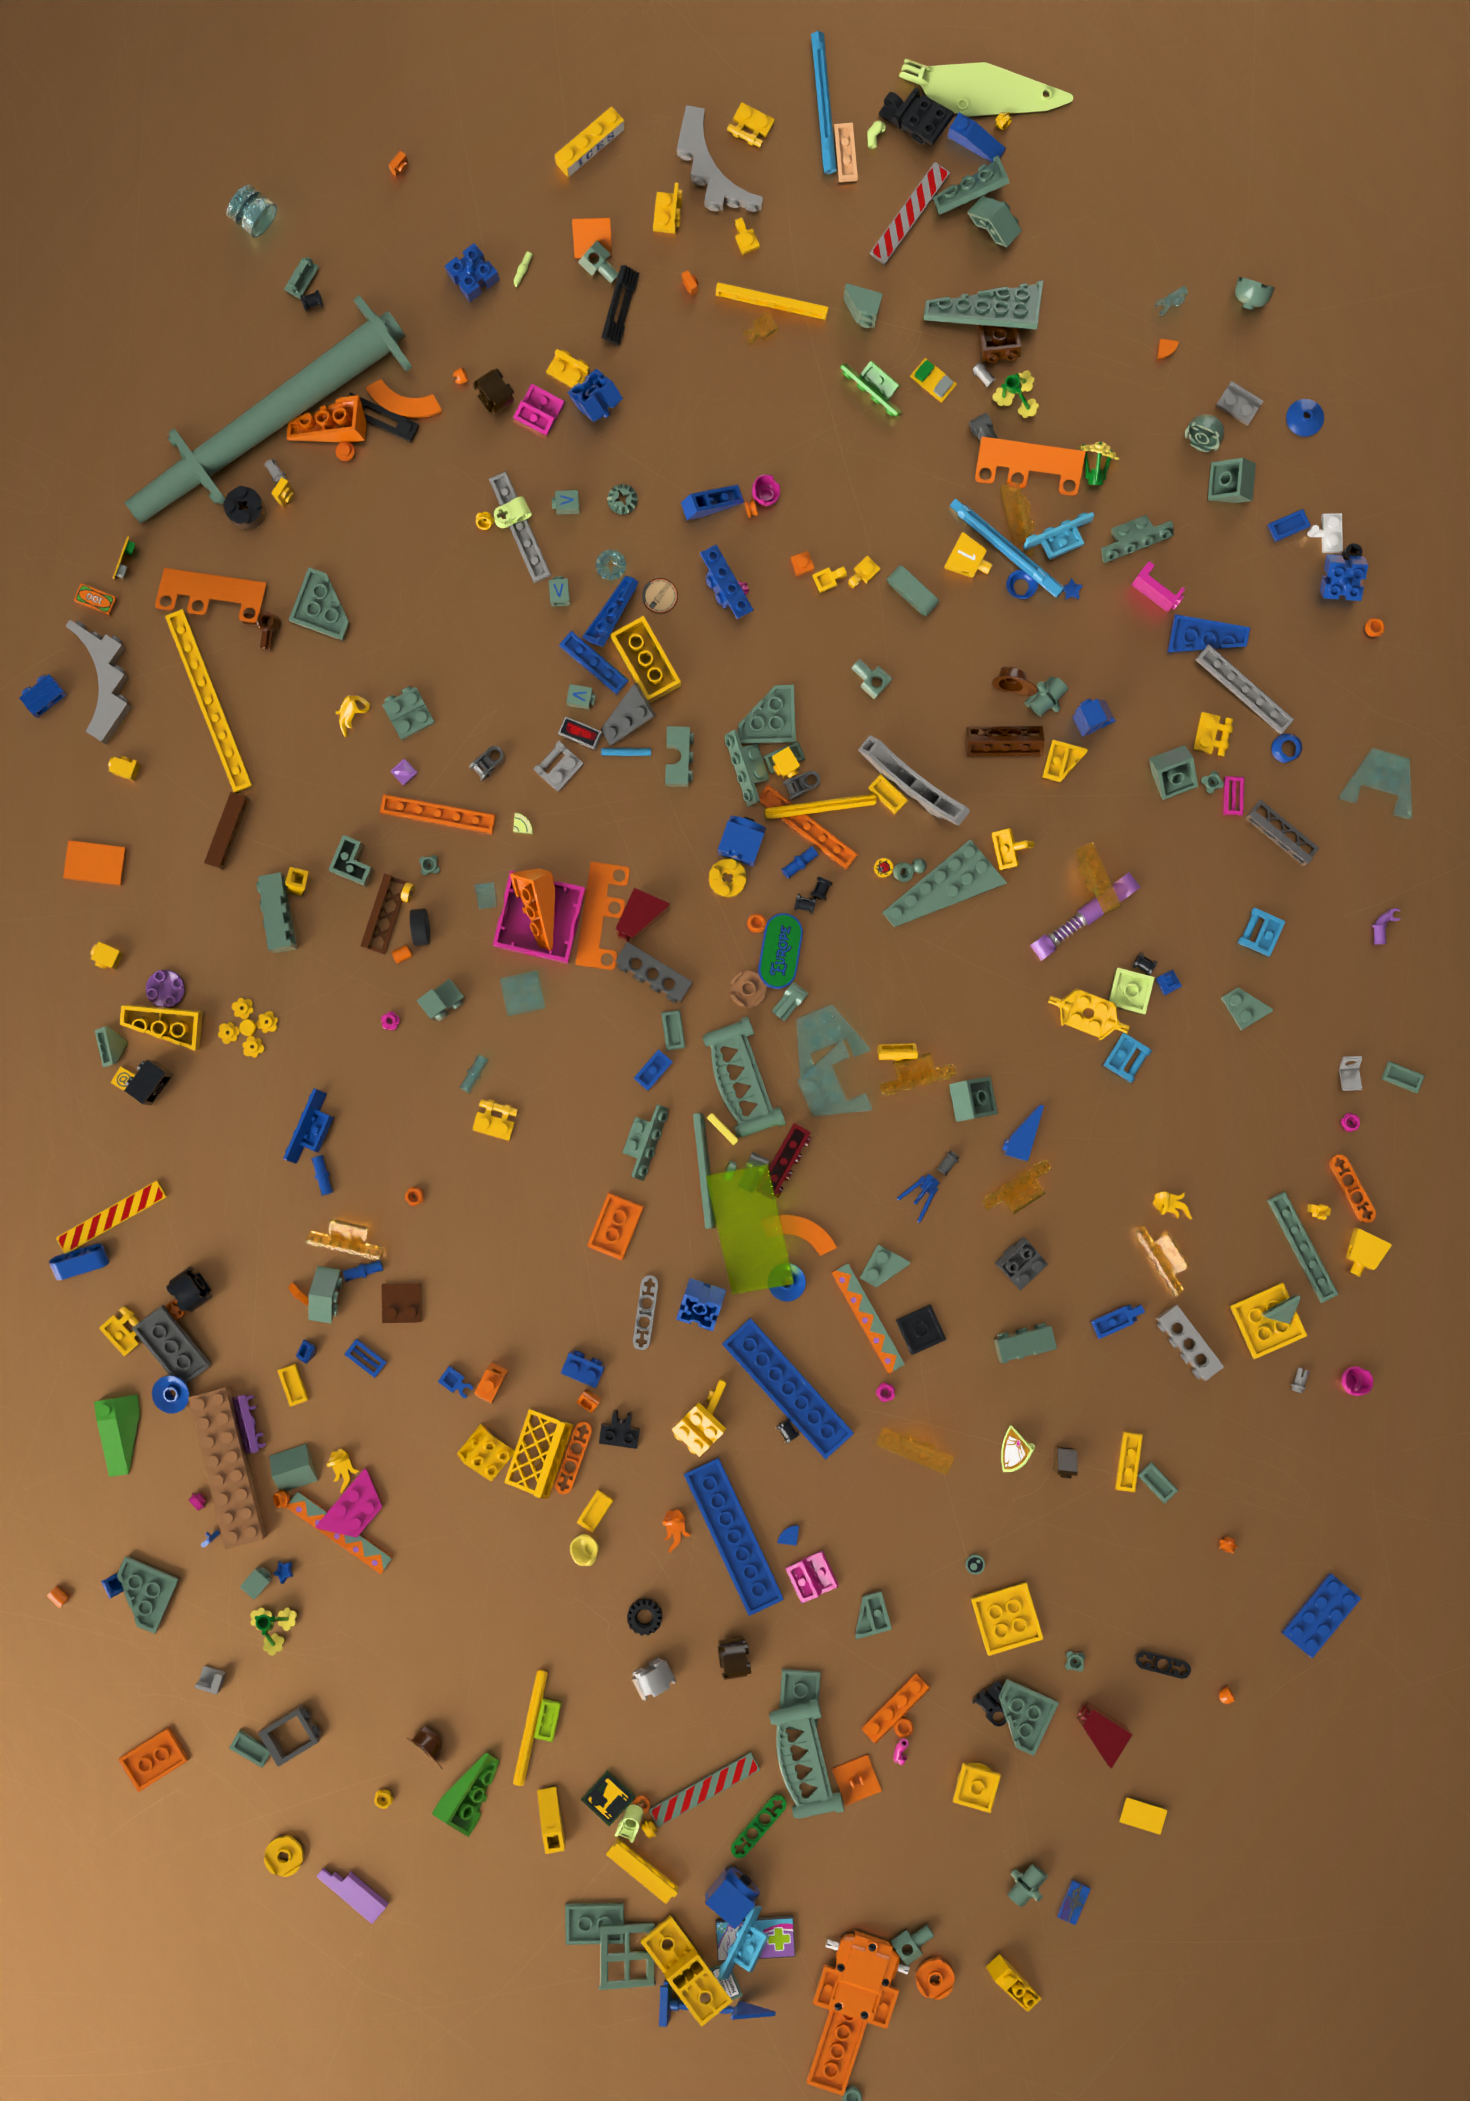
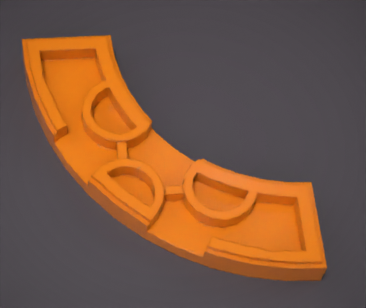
(401, 405)
(809, 1231)

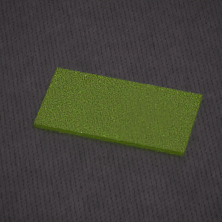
(750, 1229)

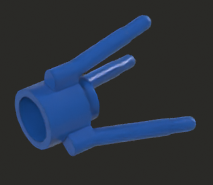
(929, 1184)

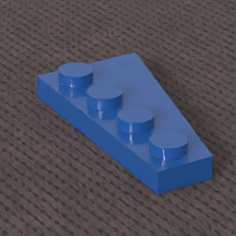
(610, 613)
(1197, 633)

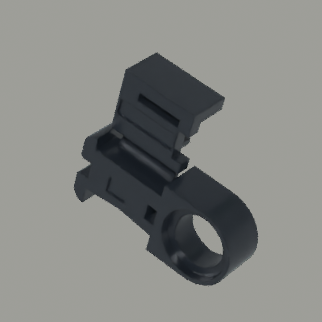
(988, 1700)

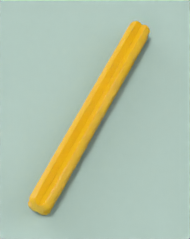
(820, 806)
(530, 1727)

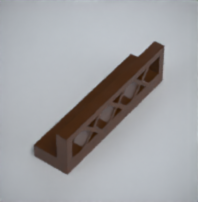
(1005, 744)
(227, 830)
(378, 908)

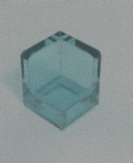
(486, 895)

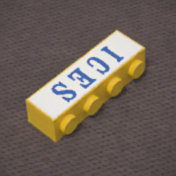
(590, 141)

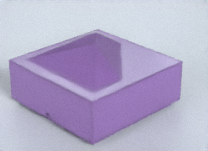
(404, 772)

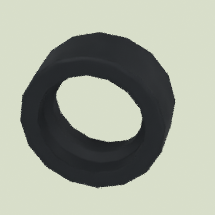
(419, 927)

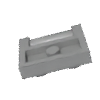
(563, 771)

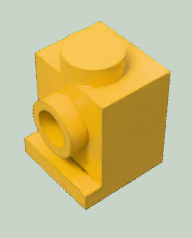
(124, 767)
(296, 881)

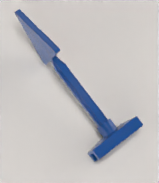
(740, 2011)

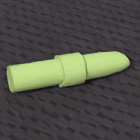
(522, 269)

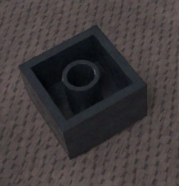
(148, 1082)

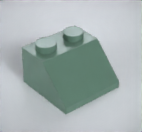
(863, 304)
(1232, 480)
(1174, 772)
(973, 1099)

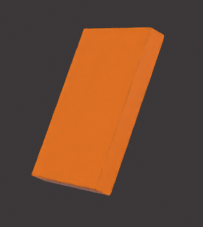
(94, 862)
(615, 1226)
(153, 1759)

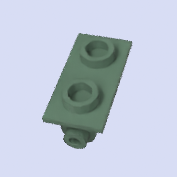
(301, 277)

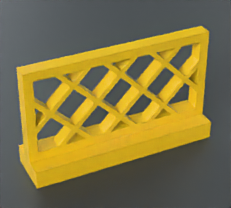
(550, 1463)

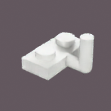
(1331, 533)

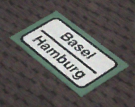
(730, 1985)

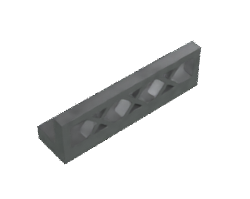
(1279, 836)

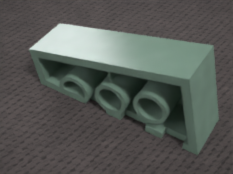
(276, 913)

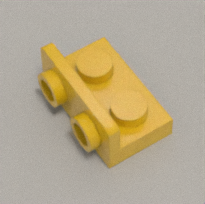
(567, 369)

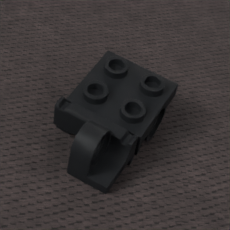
(917, 115)

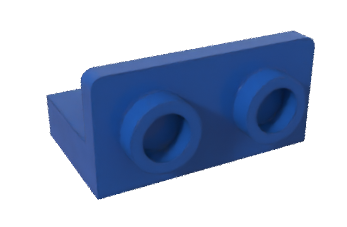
(583, 1369)

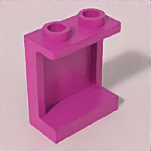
(1155, 590)

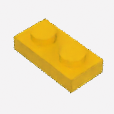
(283, 492)

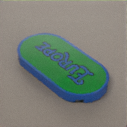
(780, 951)

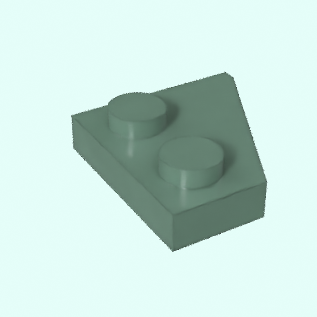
(882, 1266)

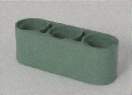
(912, 590)

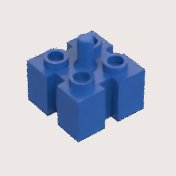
(472, 272)
(595, 395)
(1344, 577)
(701, 1304)

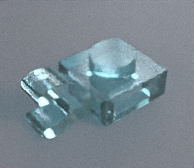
(1174, 298)

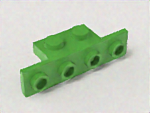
(877, 383)

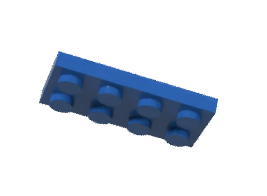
(1321, 1615)

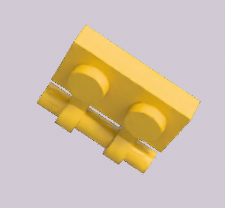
(753, 120)
(1207, 731)
(493, 1125)
(119, 1334)

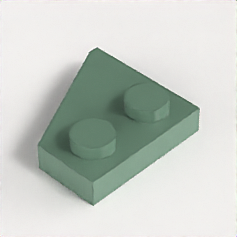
(1244, 1007)
(872, 1616)

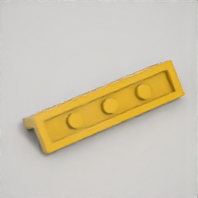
(642, 1870)

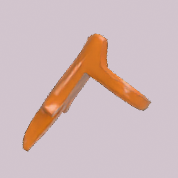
(675, 1524)

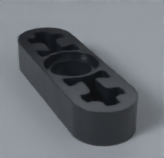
(1177, 1662)

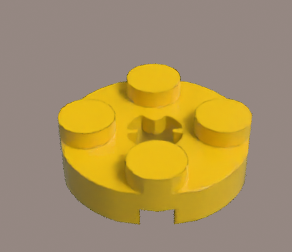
(731, 867)
(287, 1845)

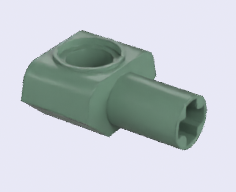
(602, 266)
(868, 675)
(916, 1941)

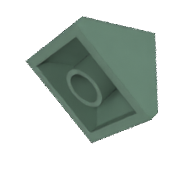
(292, 1468)

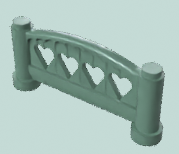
(763, 1114)
(803, 1718)

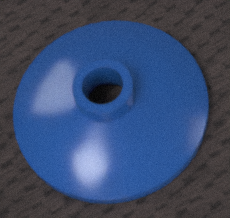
(1305, 426)
(792, 1291)
(165, 1400)

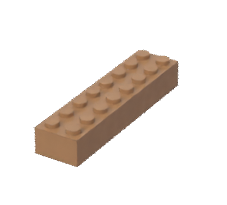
(227, 1467)

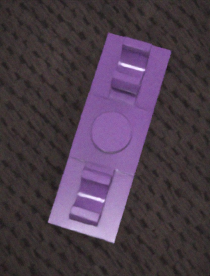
(247, 1423)

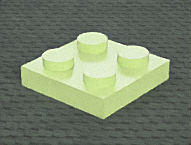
(1131, 990)

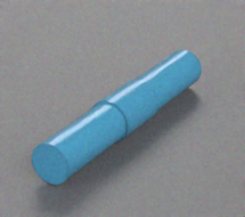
(626, 751)

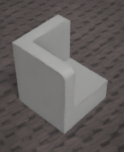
(211, 1680)

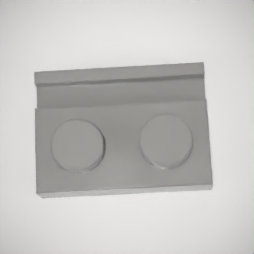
(1239, 403)

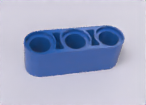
(79, 1261)

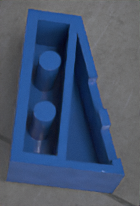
(1092, 716)

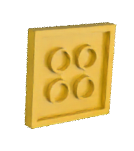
(1262, 1333)
(1006, 1618)

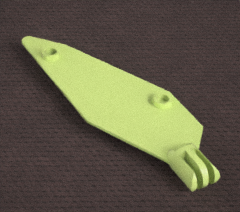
(983, 89)

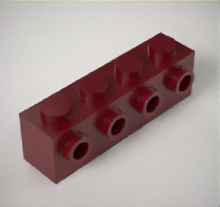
(788, 1155)

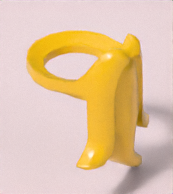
(348, 711)
(1168, 1202)
(341, 1464)

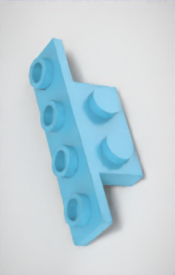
(1062, 538)
(747, 1946)

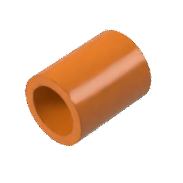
(401, 954)
(58, 1597)

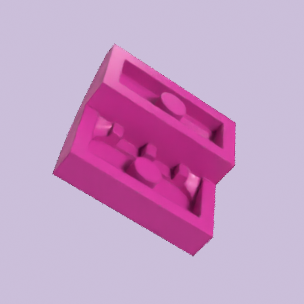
(539, 409)
(812, 1576)

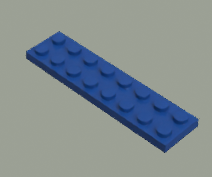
(787, 1388)
(733, 1536)

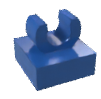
(1168, 982)

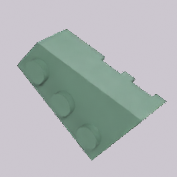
(1024, 1342)

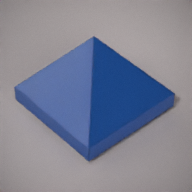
(306, 1351)
(112, 1586)

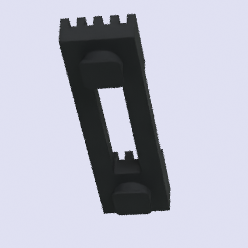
(626, 279)
(405, 428)

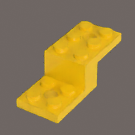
(686, 1971)

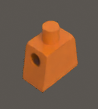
(491, 1382)

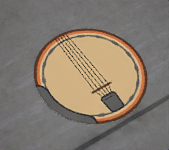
(660, 595)

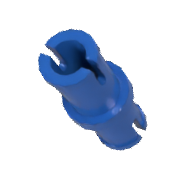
(799, 862)
(322, 1175)
(362, 1270)

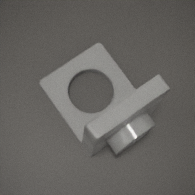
(1350, 1073)

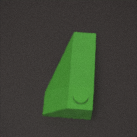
(117, 1427)
(462, 1802)

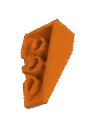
(332, 423)
(538, 896)

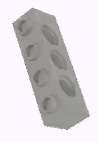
(1211, 1363)

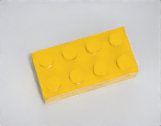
(645, 659)

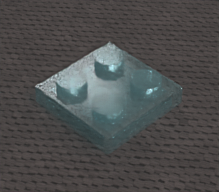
(522, 993)

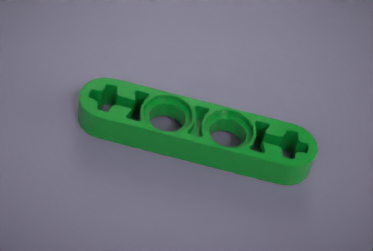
(758, 1825)

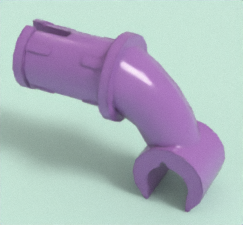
(1380, 926)

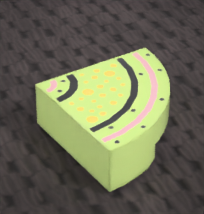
(522, 824)

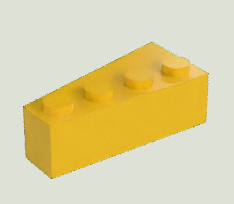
(171, 1024)

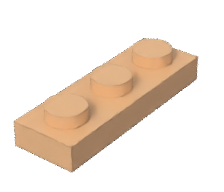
(845, 152)

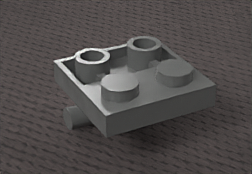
(1021, 1263)

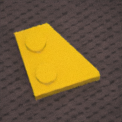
(1061, 760)

